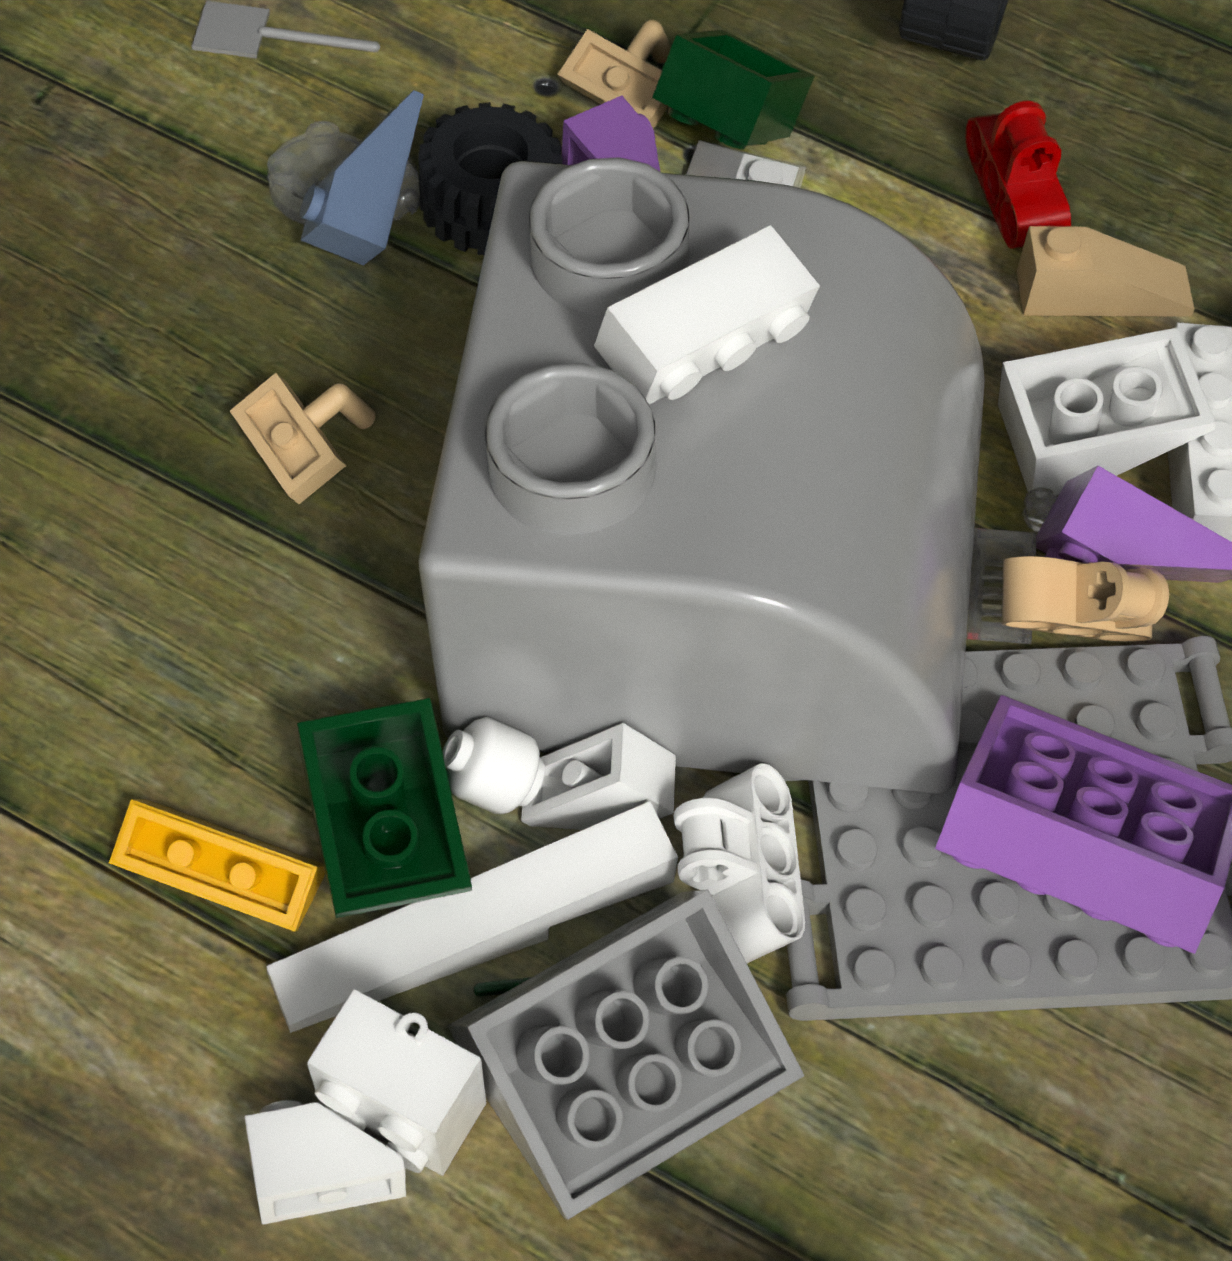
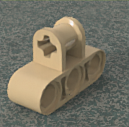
(1082, 598)

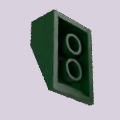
(383, 807)

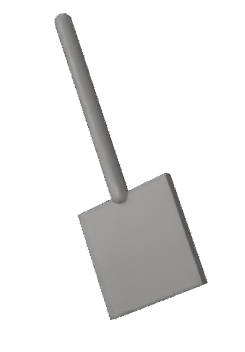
(240, 30)

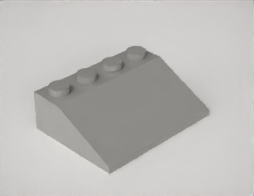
(628, 1050)

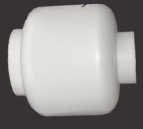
(493, 765)

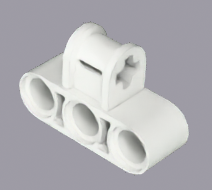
(746, 855)

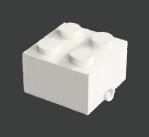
(398, 1086)

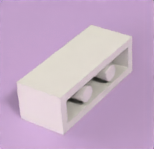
(707, 316)

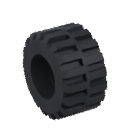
(465, 163)

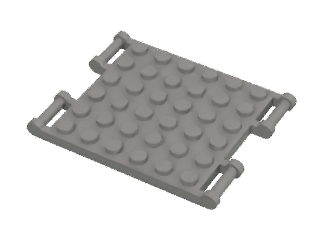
(950, 938)

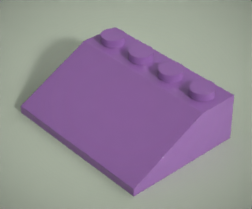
(1093, 824)

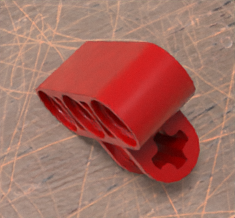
(1018, 170)

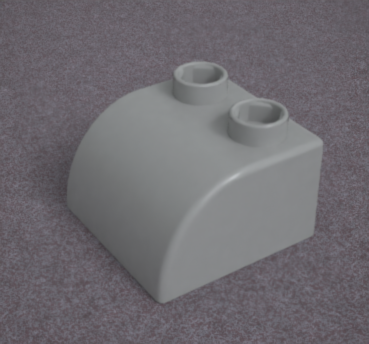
(724, 565)

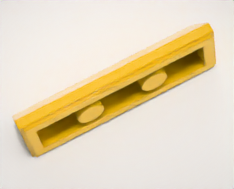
(217, 863)

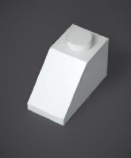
(602, 780)
(317, 1162)

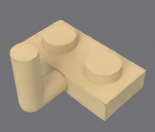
(608, 71)
(291, 435)

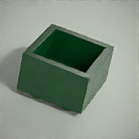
(731, 88)

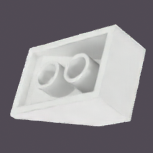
(1101, 407)

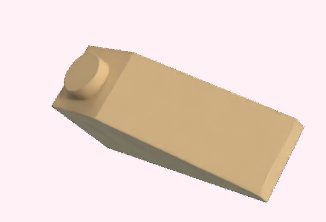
(1097, 275)

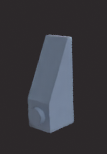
(357, 200)

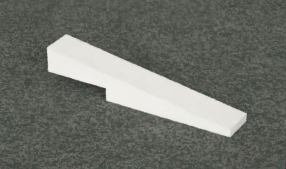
(500, 915)

